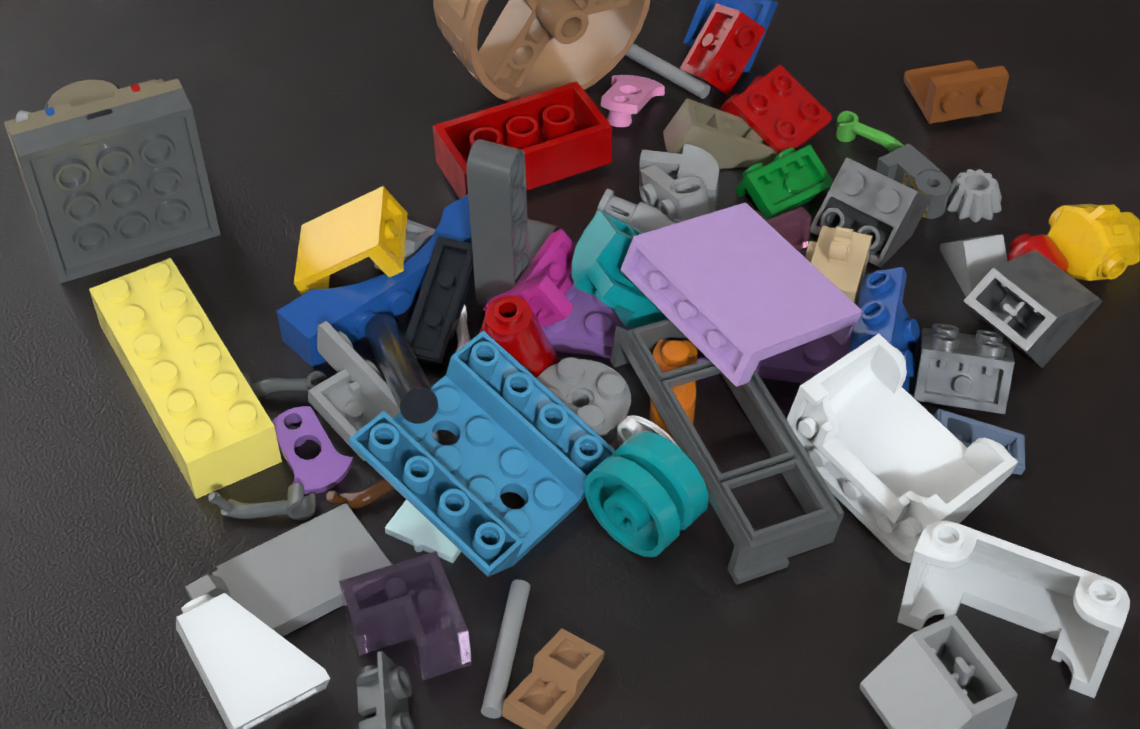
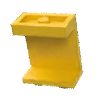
(357, 230)

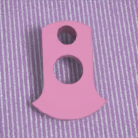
(628, 97)

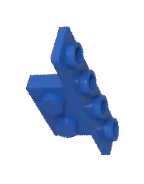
(885, 315)

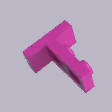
(547, 280)

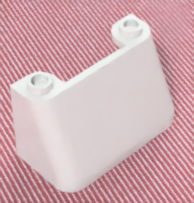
(888, 452)
(1020, 586)

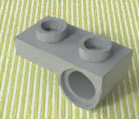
(676, 198)

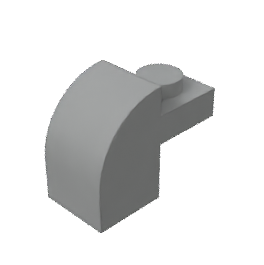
(692, 162)

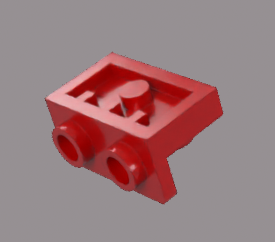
(723, 48)

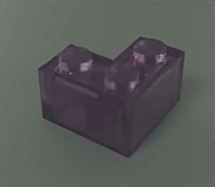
(409, 604)

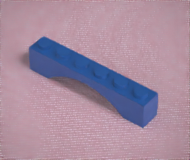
(354, 305)

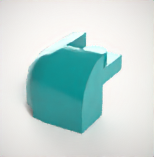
(599, 273)

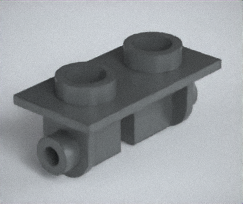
(385, 692)

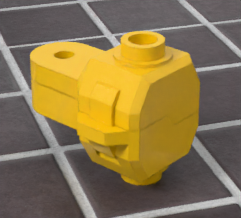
(1096, 240)

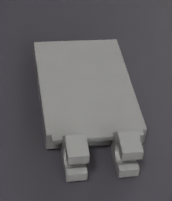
(297, 572)

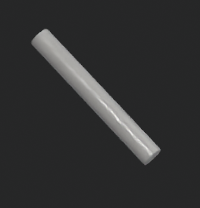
(668, 71)
(505, 649)

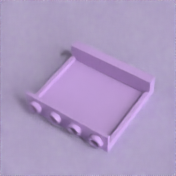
(737, 289)

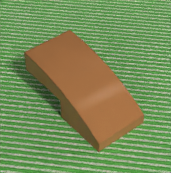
(555, 683)

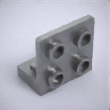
(964, 369)

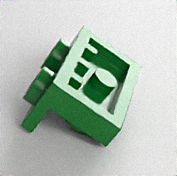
(786, 182)

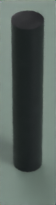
(401, 369)

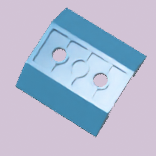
(508, 440)

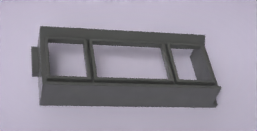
(754, 551)

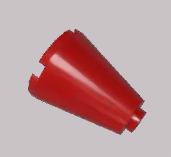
(518, 331)

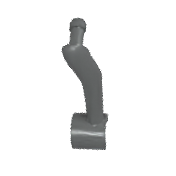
(276, 384)
(295, 506)

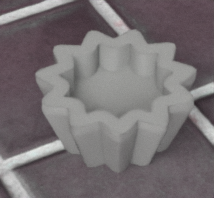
(974, 195)

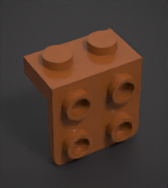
(957, 90)

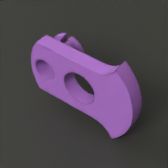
(317, 473)

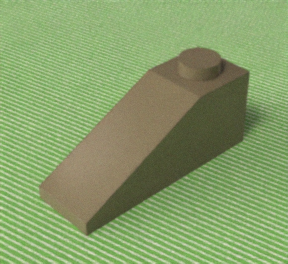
(718, 133)

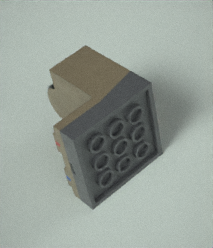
(114, 174)

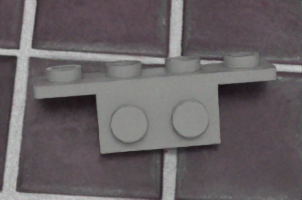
(355, 392)

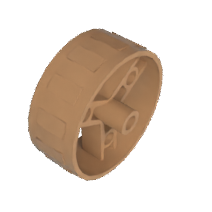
(518, 53)

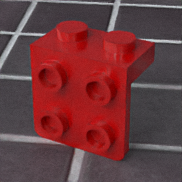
(779, 110)

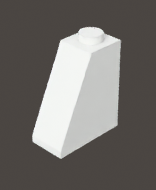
(245, 662)

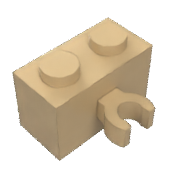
(841, 258)

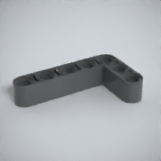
(500, 230)

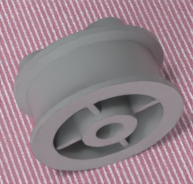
(592, 393)

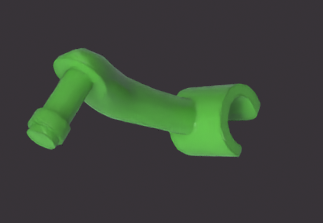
(849, 126)

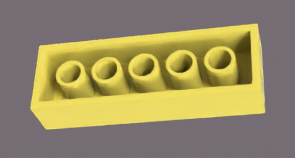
(186, 378)

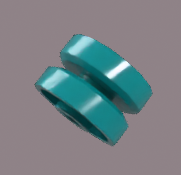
(646, 493)

